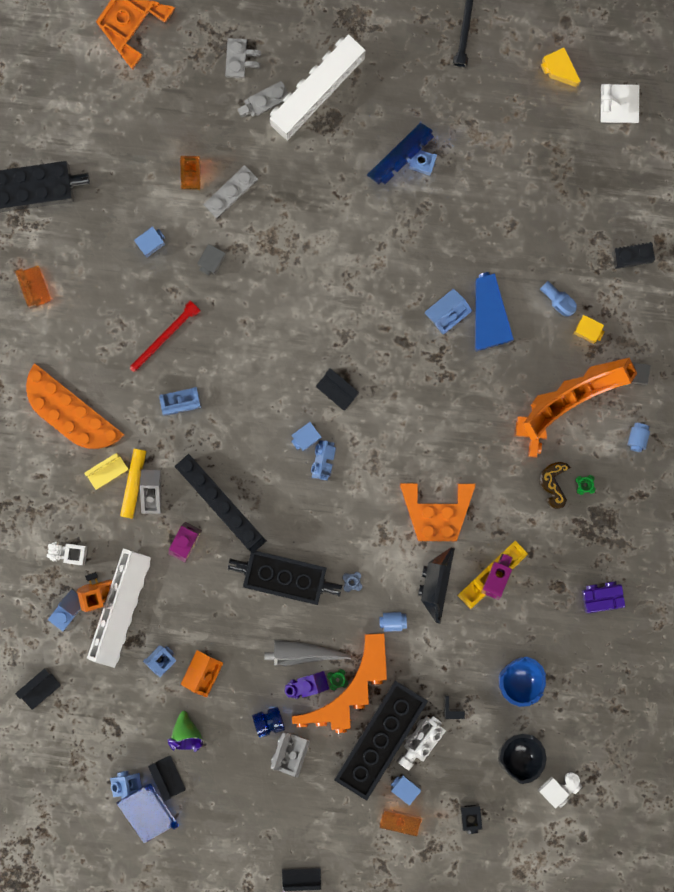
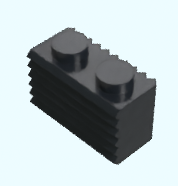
(633, 255)

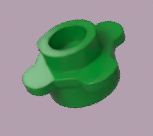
(590, 484)
(342, 681)

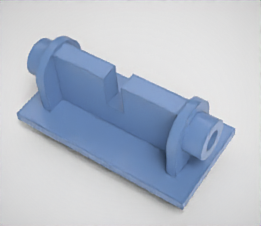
(323, 451)

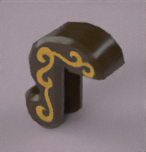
(550, 485)

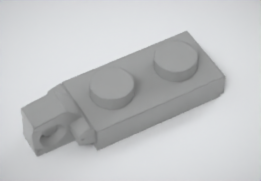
(264, 100)

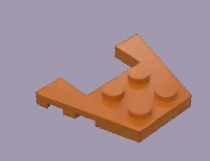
(122, 20)
(437, 521)

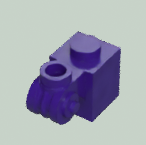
(307, 685)

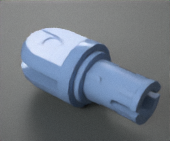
(560, 300)

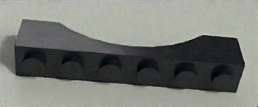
(220, 503)

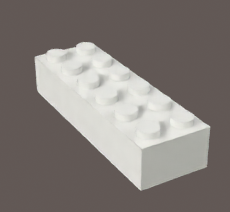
(317, 87)

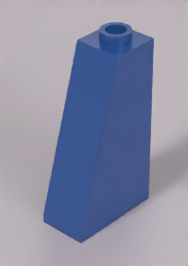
(490, 315)

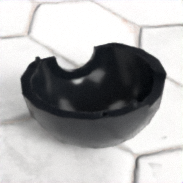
(522, 758)

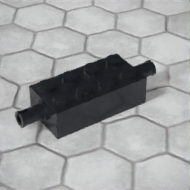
(38, 186)
(284, 577)

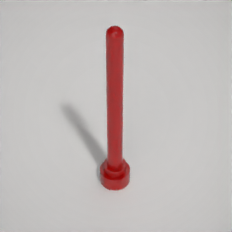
(190, 310)

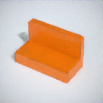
(201, 673)

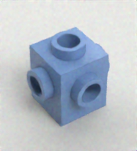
(125, 784)

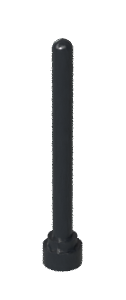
(461, 58)

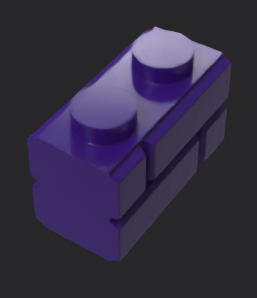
(603, 598)

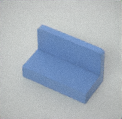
(448, 311)

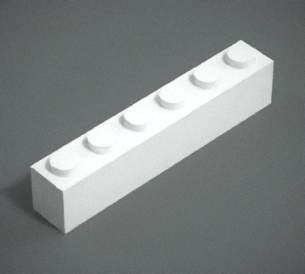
(119, 608)

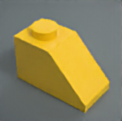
(560, 67)

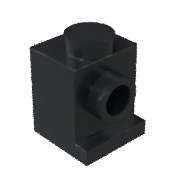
(471, 810)

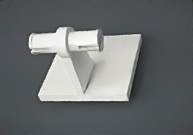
(619, 103)

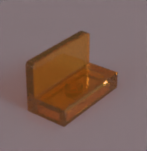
(33, 286)
(400, 822)

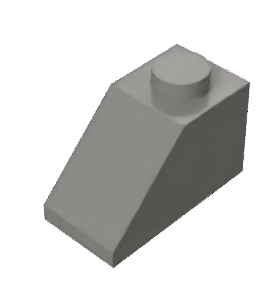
(150, 491)

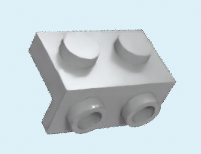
(290, 754)

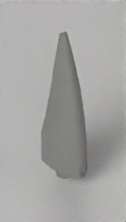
(296, 653)

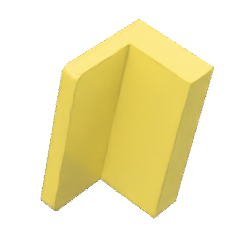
(106, 471)

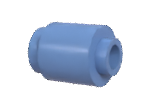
(639, 437)
(393, 621)

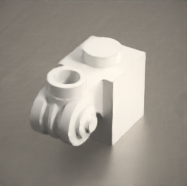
(71, 553)
(558, 793)

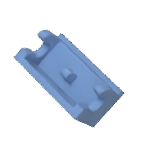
(180, 401)

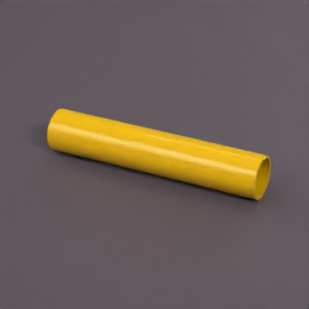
(133, 483)

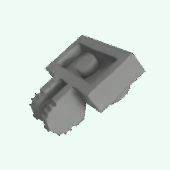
(236, 58)

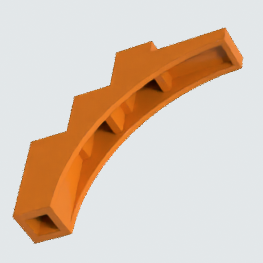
(572, 392)
(356, 694)

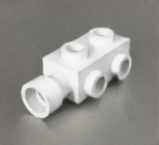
(421, 741)

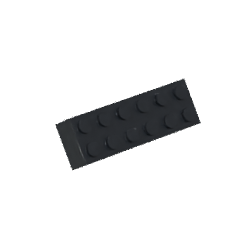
(380, 740)

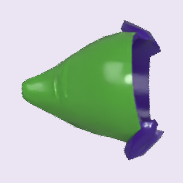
(185, 734)

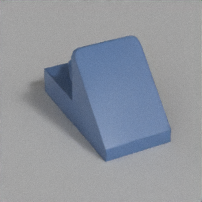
(66, 611)

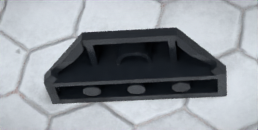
(436, 583)

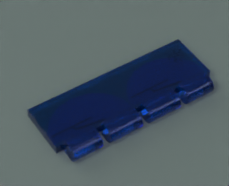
(397, 157)

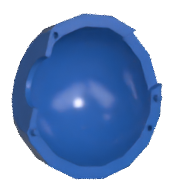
(522, 681)

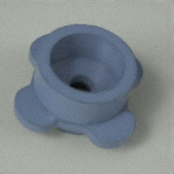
(347, 579)

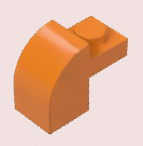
(534, 446)
(93, 596)

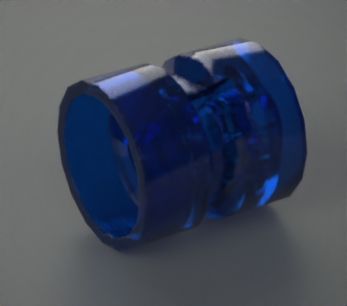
(261, 722)

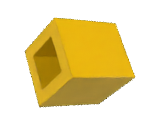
(589, 329)

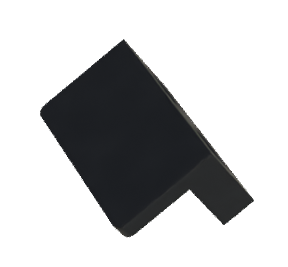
(337, 389)
(38, 688)
(452, 713)
(167, 778)
(301, 879)

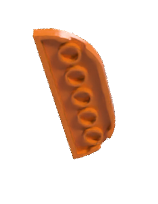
(68, 412)

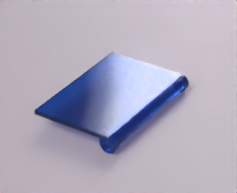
(147, 813)

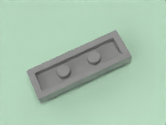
(230, 192)

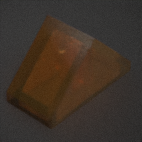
(190, 172)

